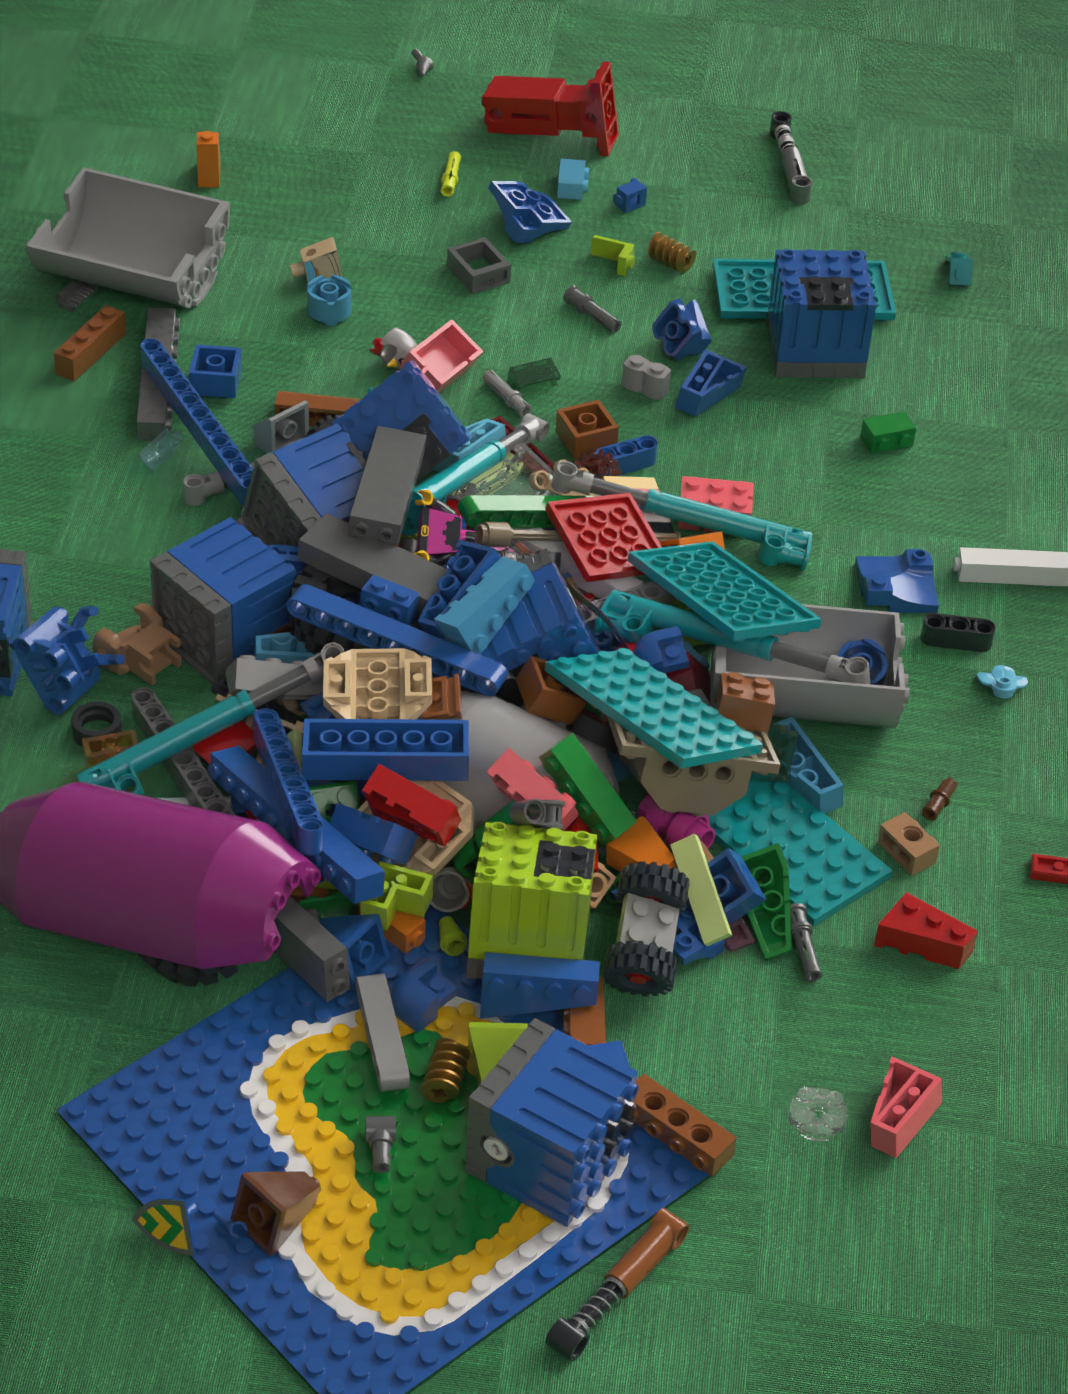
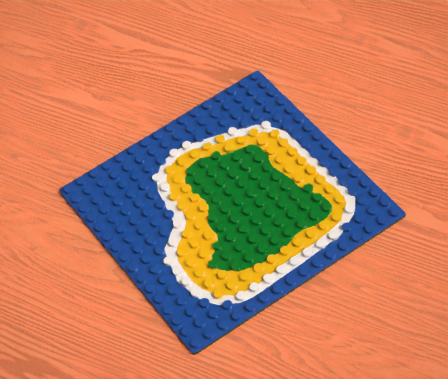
(386, 1266)

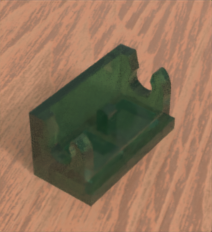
(533, 373)
(784, 745)

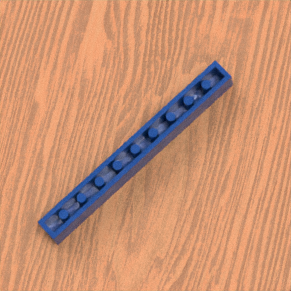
(339, 860)

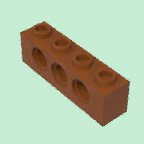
(682, 1127)

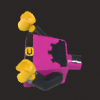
(439, 530)

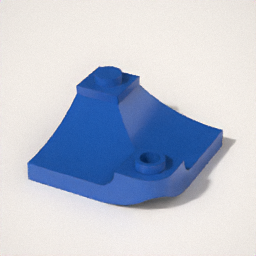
(527, 211)
(899, 581)

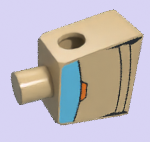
(318, 260)

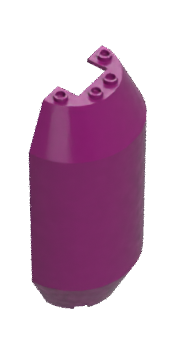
(148, 874)

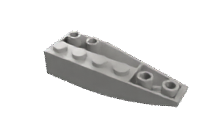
(251, 674)

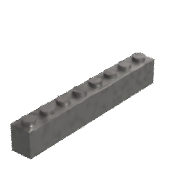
(153, 409)

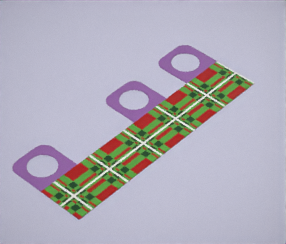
(585, 602)

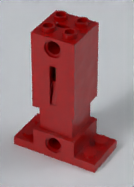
(551, 106)

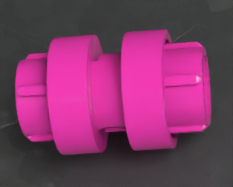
(676, 825)

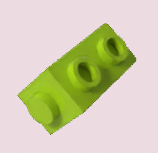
(614, 250)

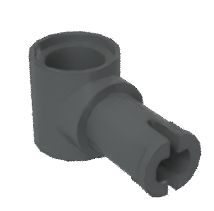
(380, 1134)

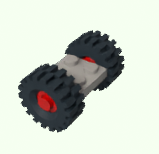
(647, 929)

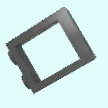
(476, 280)

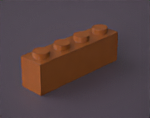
(90, 343)
(587, 1022)

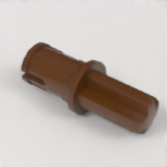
(939, 799)

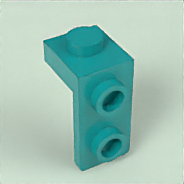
(960, 268)

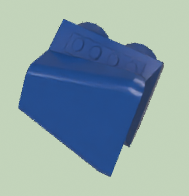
(682, 329)

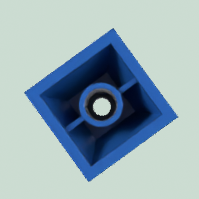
(364, 942)

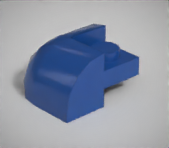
(663, 650)
(420, 994)

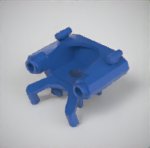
(58, 659)

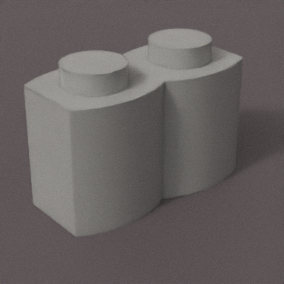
(646, 377)

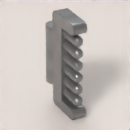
(74, 294)

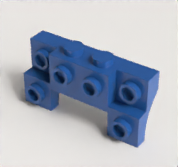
(688, 940)

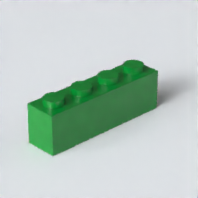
(586, 784)

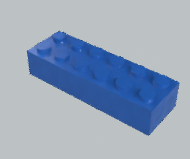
(406, 746)

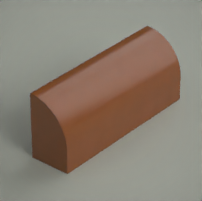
(318, 405)

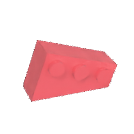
(521, 782)

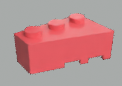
(904, 1106)

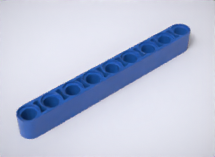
(382, 632)
(288, 782)

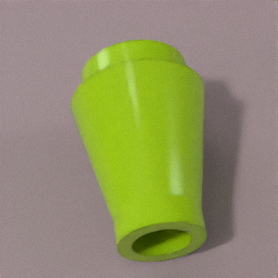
(452, 938)

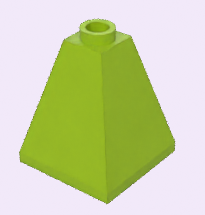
(489, 1043)

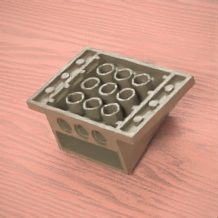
(696, 788)

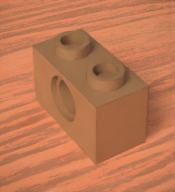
(908, 843)

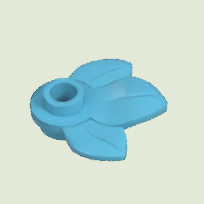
(1002, 681)

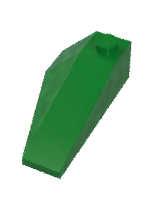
(772, 917)

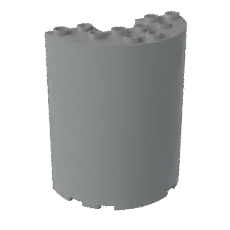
(134, 238)
(811, 694)

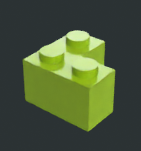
(403, 891)

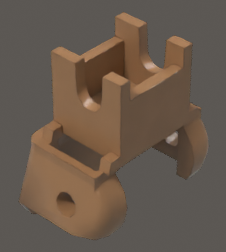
(143, 646)

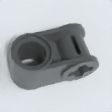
(542, 813)

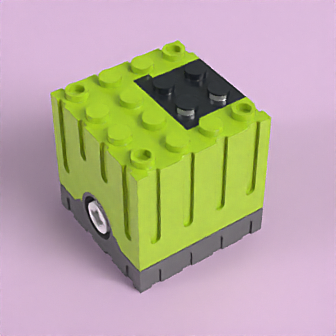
(531, 893)

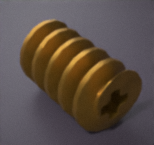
(671, 253)
(445, 1071)

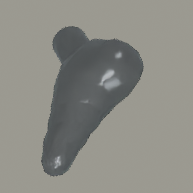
(423, 62)

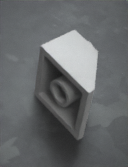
(282, 428)

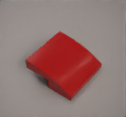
(235, 735)

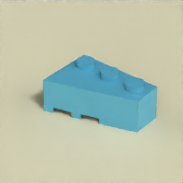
(482, 433)

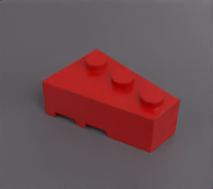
(411, 806)
(926, 931)

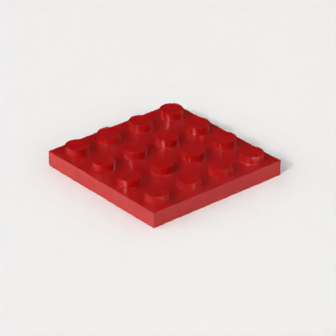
(602, 533)

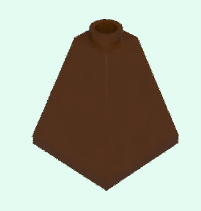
(274, 1205)

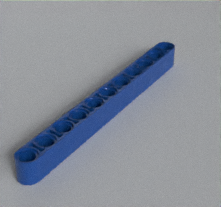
(196, 417)

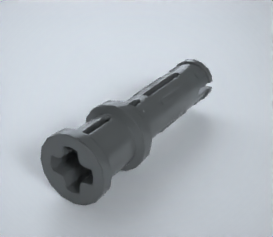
(585, 304)
(799, 922)

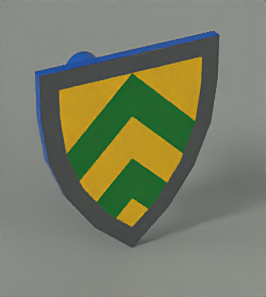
(168, 1223)

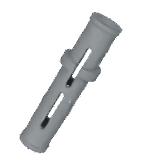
(512, 398)

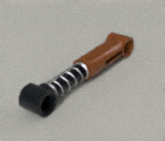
(664, 1233)

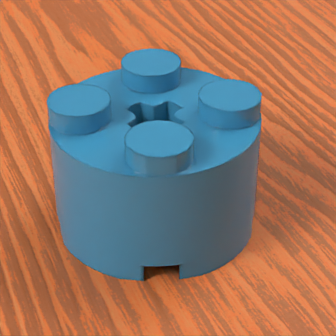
(329, 299)

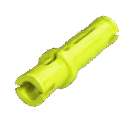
(452, 181)

